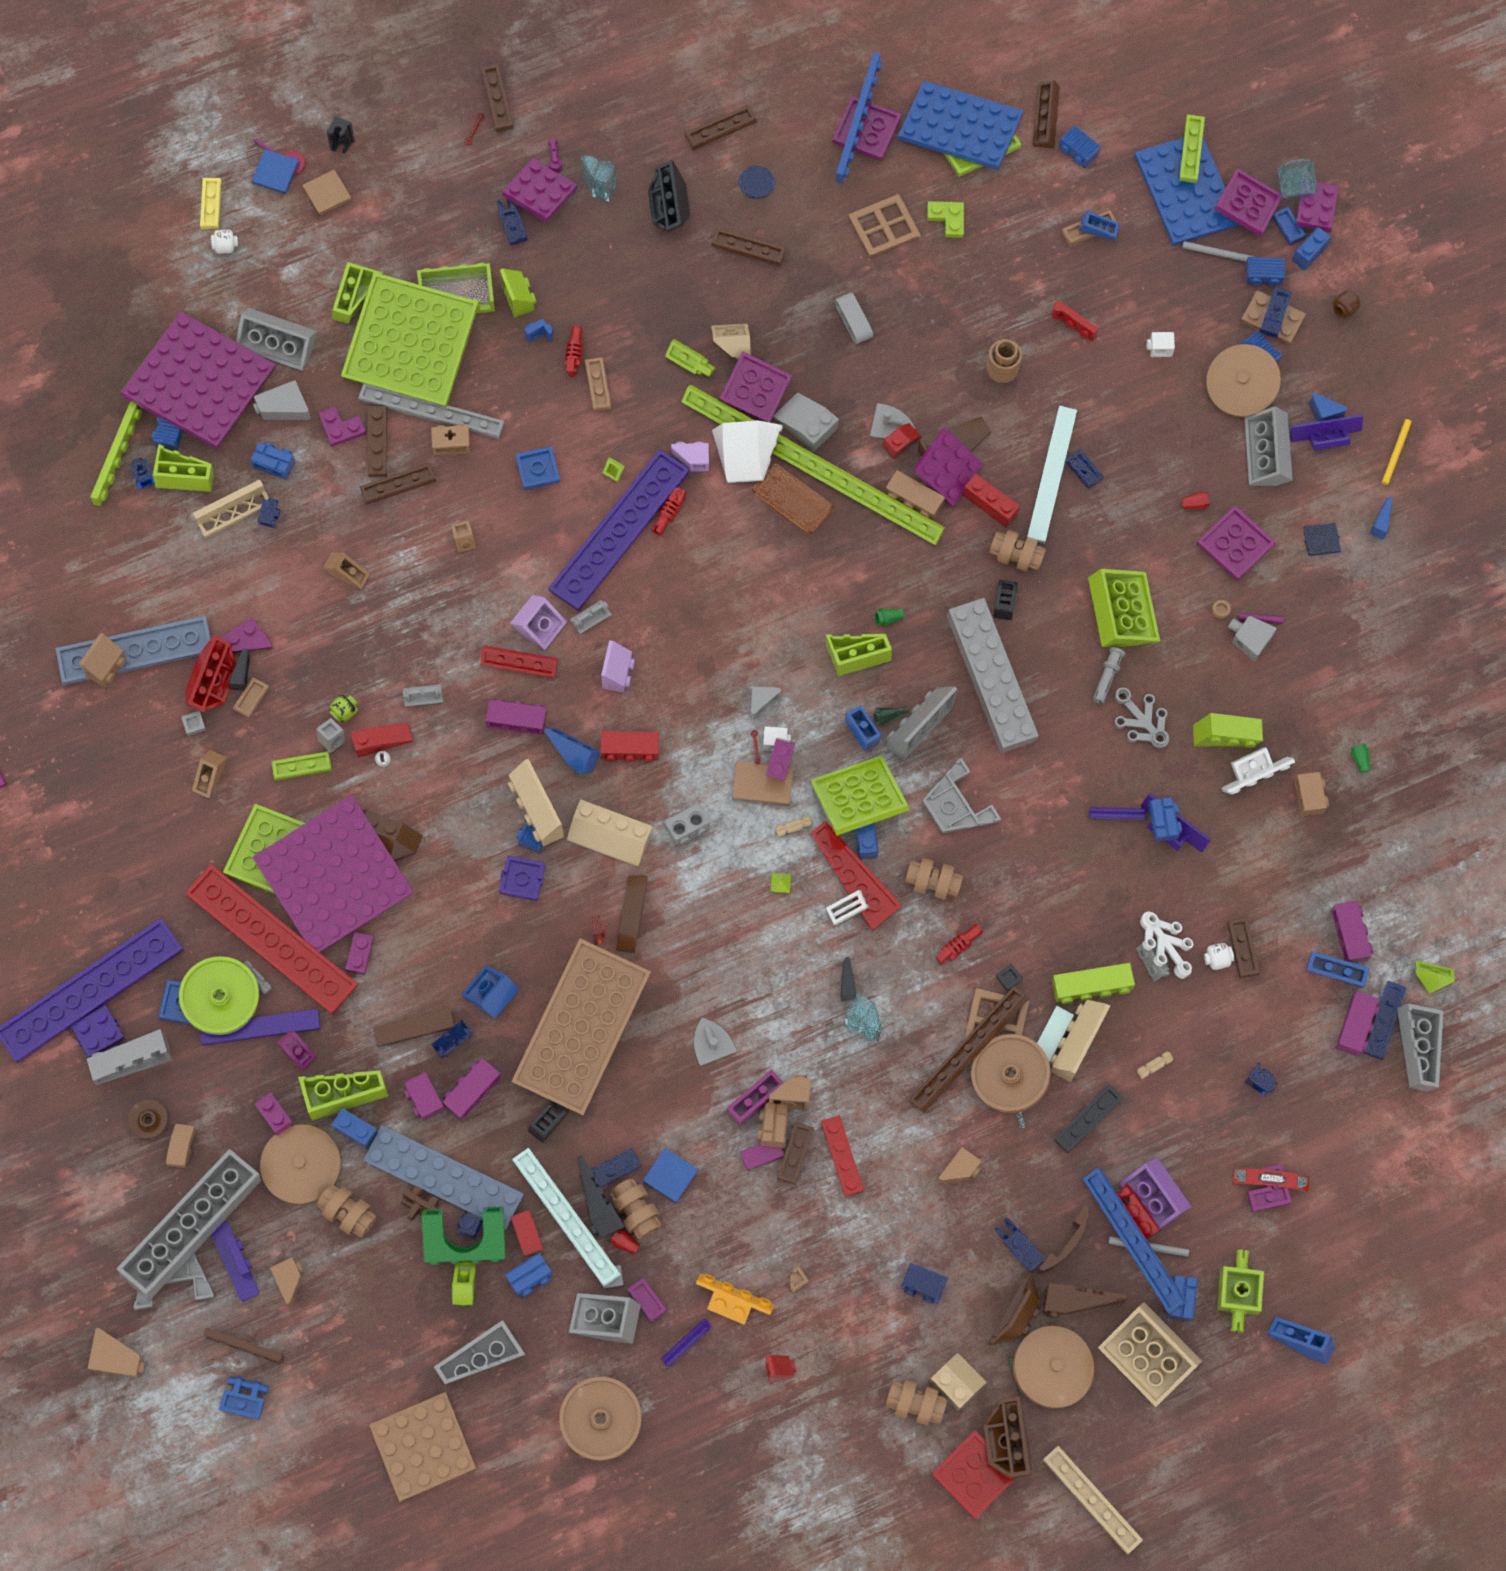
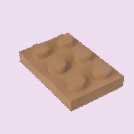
(1256, 312)

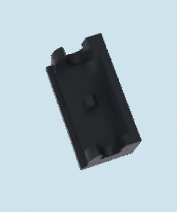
(340, 133)

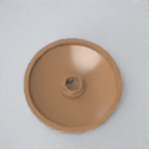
(1243, 380)
(1011, 1073)
(300, 1164)
(1053, 1367)
(600, 1418)

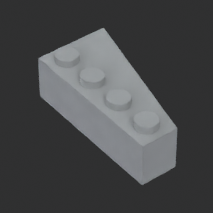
(1422, 1043)
(130, 1057)

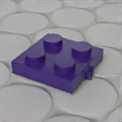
(522, 878)
(97, 1031)

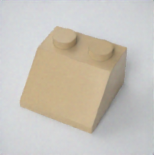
(957, 1381)

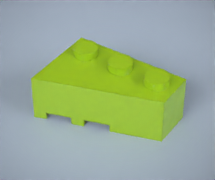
(352, 292)
(181, 472)
(857, 652)
(1227, 731)

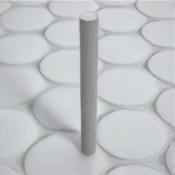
(1215, 251)
(1156, 1247)

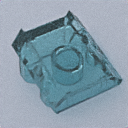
(1297, 178)

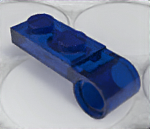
(1275, 312)

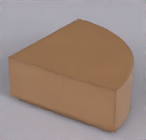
(797, 1279)

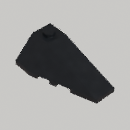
(600, 1212)

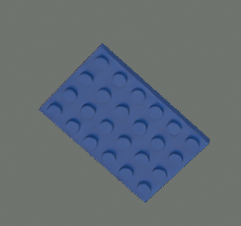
(960, 125)
(1183, 206)

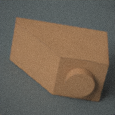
(346, 570)
(209, 773)
(960, 1168)
(288, 1279)

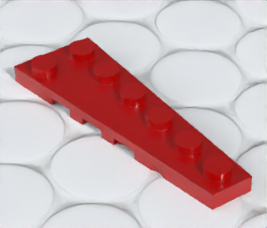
(856, 876)

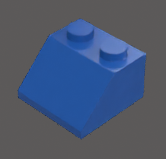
(490, 991)

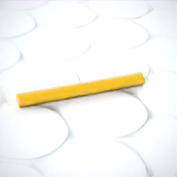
(1396, 452)

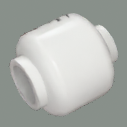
(223, 241)
(1219, 956)

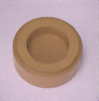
(1221, 609)

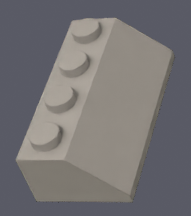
(276, 338)
(1268, 448)

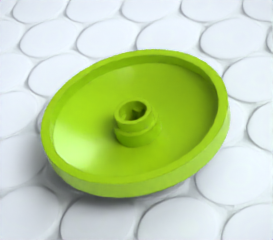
(219, 995)

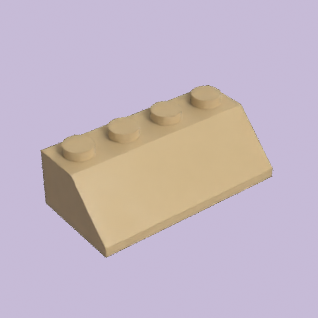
(535, 803)
(609, 833)
(1079, 1039)

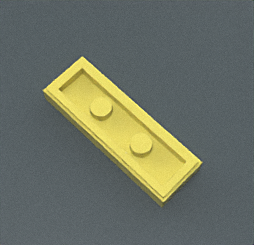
(210, 203)

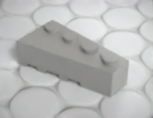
(482, 1353)

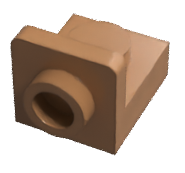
(463, 536)

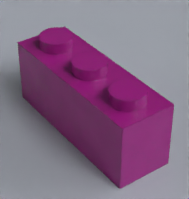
(516, 716)
(1352, 932)
(1357, 1023)
(471, 1089)
(754, 1098)

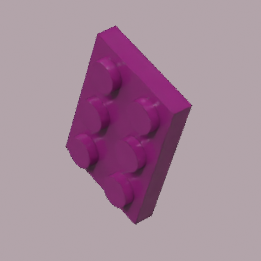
(1318, 208)

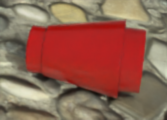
(1196, 501)
(624, 1241)

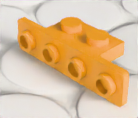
(731, 1301)

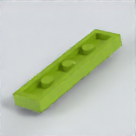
(1191, 148)

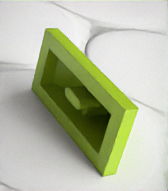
(1434, 976)

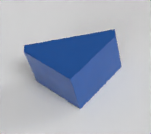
(1325, 408)

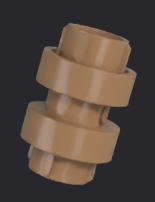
(1004, 361)
(1009, 548)
(926, 876)
(630, 1200)
(359, 1217)
(925, 1405)

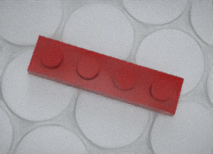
(519, 661)
(842, 1156)

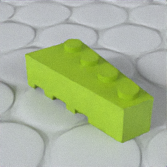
(331, 1093)

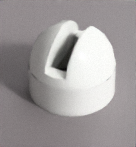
(387, 759)

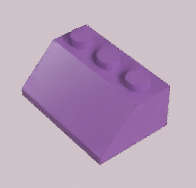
(1158, 1192)

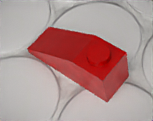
(380, 738)
(779, 1368)

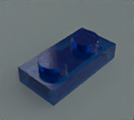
(1084, 469)

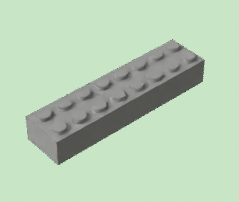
(992, 675)
(189, 1224)

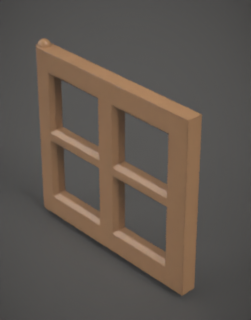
(884, 225)
(974, 1019)

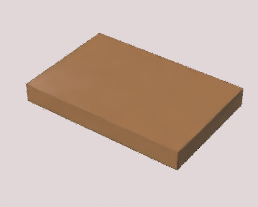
(754, 786)

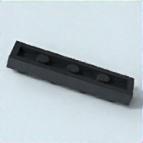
(1088, 1118)

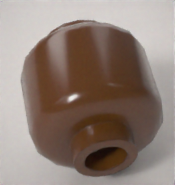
(1346, 304)

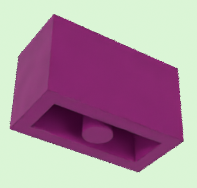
(780, 759)
(424, 1097)

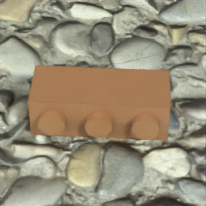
(914, 495)

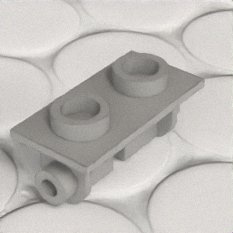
(591, 616)
(422, 695)
(1148, 958)

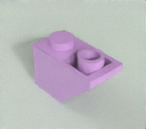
(692, 455)

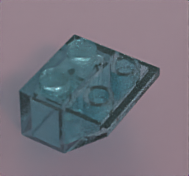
(598, 176)
(864, 1017)

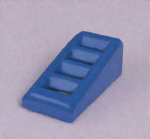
(1093, 230)
(1381, 524)

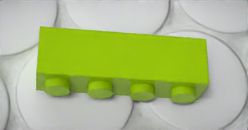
(1092, 983)

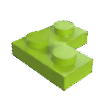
(949, 212)

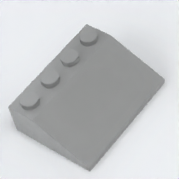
(921, 722)

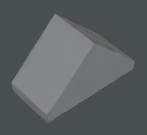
(762, 699)

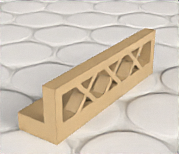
(226, 505)

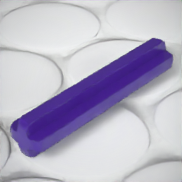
(1117, 813)
(685, 1343)

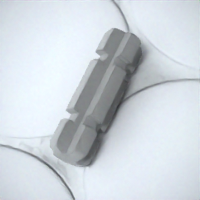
(263, 986)

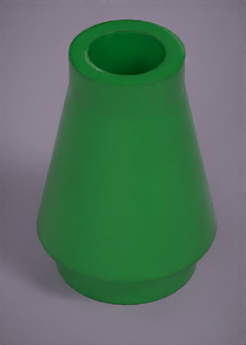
(887, 616)
(1360, 754)

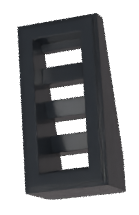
(1005, 611)
(240, 674)
(848, 989)
(543, 1135)

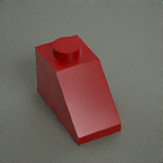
(900, 440)

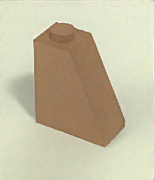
(113, 1357)

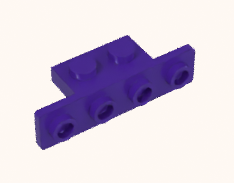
(1328, 432)
(1189, 832)
(234, 1261)

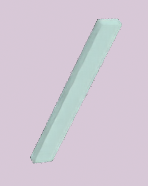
(1052, 474)
(566, 1217)

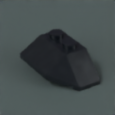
(668, 197)

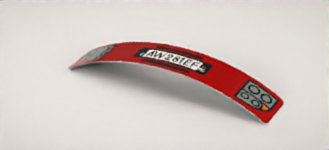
(1270, 1178)

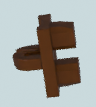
(413, 1200)

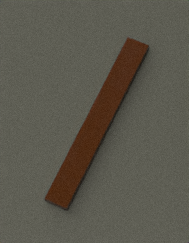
(968, 1049)

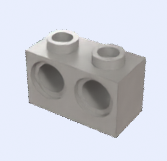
(683, 820)

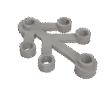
(1143, 720)

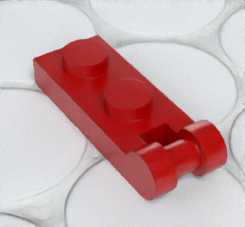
(1074, 320)
(1139, 1212)

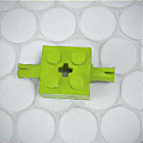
(1250, 1282)

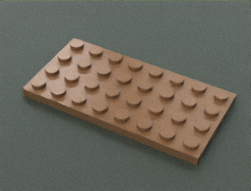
(581, 1026)

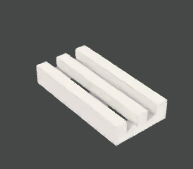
(861, 900)

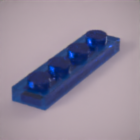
(1385, 1020)

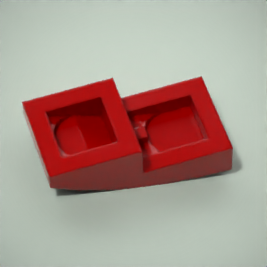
(526, 1232)

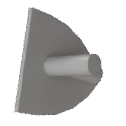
(887, 420)
(711, 1042)

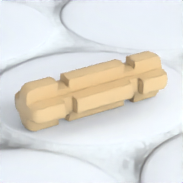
(793, 825)
(1154, 1065)

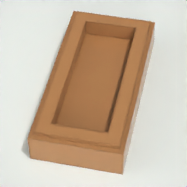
(251, 698)

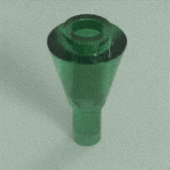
(884, 715)

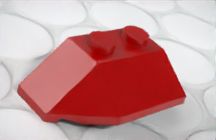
(211, 675)

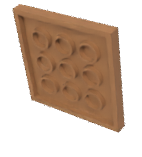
(422, 1447)

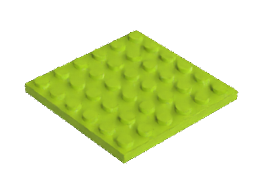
(410, 339)

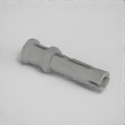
(1111, 667)

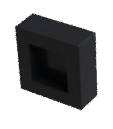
(1009, 977)

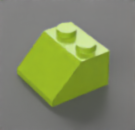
(517, 292)

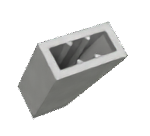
(282, 403)

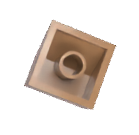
(102, 660)
(793, 1092)

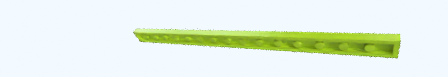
(823, 470)

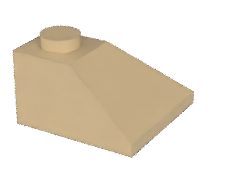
(732, 338)

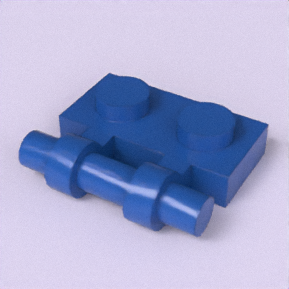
(242, 1404)

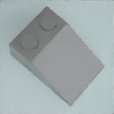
(807, 421)
(605, 1317)

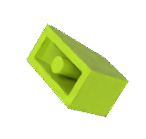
(464, 1283)

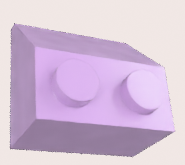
(538, 621)
(617, 668)

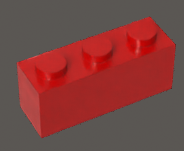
(991, 500)
(629, 746)

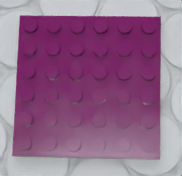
(198, 380)
(333, 874)

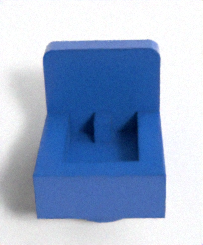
(537, 329)

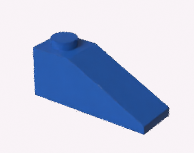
(574, 752)
(1303, 1339)

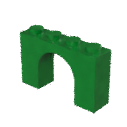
(440, 1249)

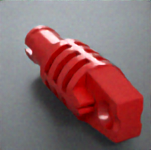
(574, 351)
(669, 510)
(958, 944)

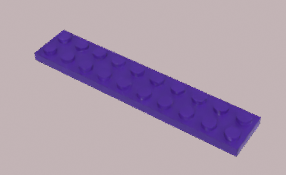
(618, 530)
(89, 990)

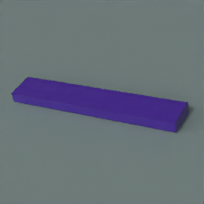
(268, 1026)

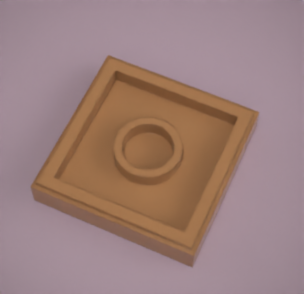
(326, 192)

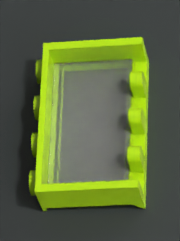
(464, 281)

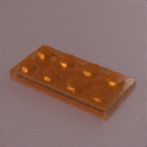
(793, 498)

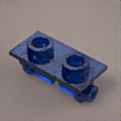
(452, 1039)

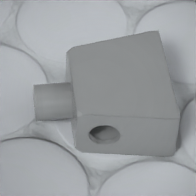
(1251, 636)

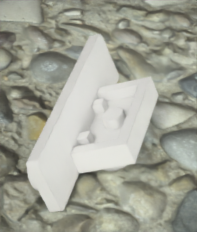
(1254, 767)

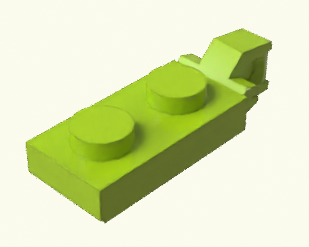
(689, 359)

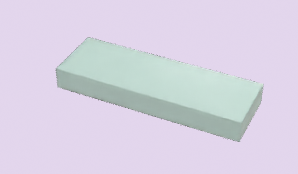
(1054, 1031)

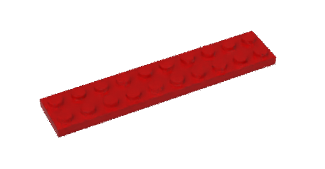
(271, 939)

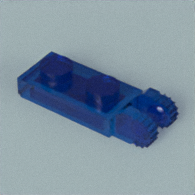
(512, 223)
(1020, 1246)

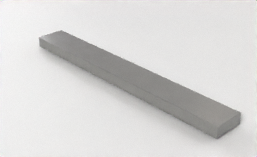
(430, 411)

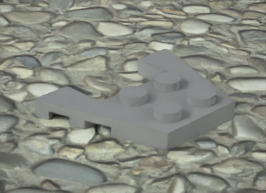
(949, 806)
(189, 1271)

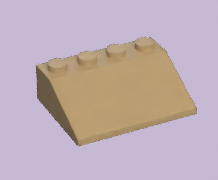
(1150, 1354)

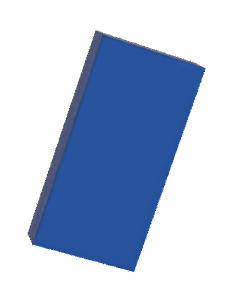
(1286, 223)

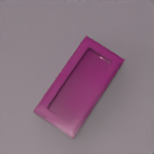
(760, 1155)
(649, 1301)

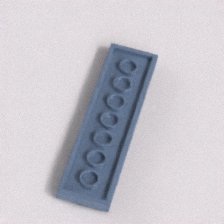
(141, 647)
(440, 1175)

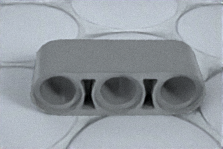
(853, 318)

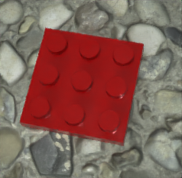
(970, 1476)

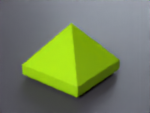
(613, 469)
(780, 883)

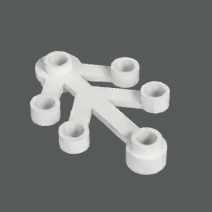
(1151, 924)

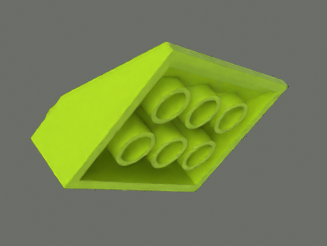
(1123, 608)

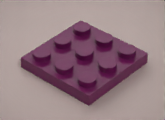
(876, 132)
(539, 190)
(1248, 202)
(755, 387)
(947, 466)
(1236, 543)

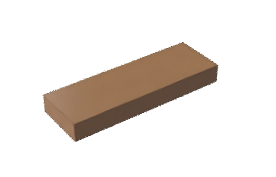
(1073, 235)
(598, 384)

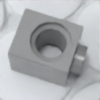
(330, 735)

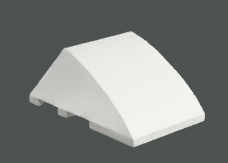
(746, 449)

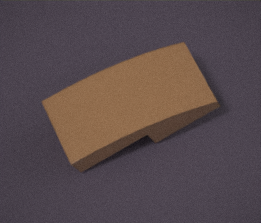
(179, 1147)

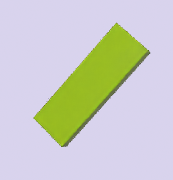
(301, 766)

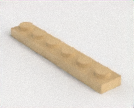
(1092, 1500)

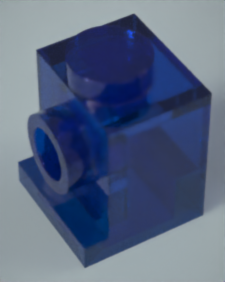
(142, 478)
(269, 512)
(1261, 1080)
(469, 1225)

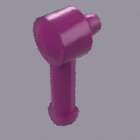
(555, 163)

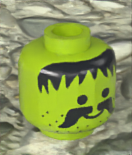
(343, 708)

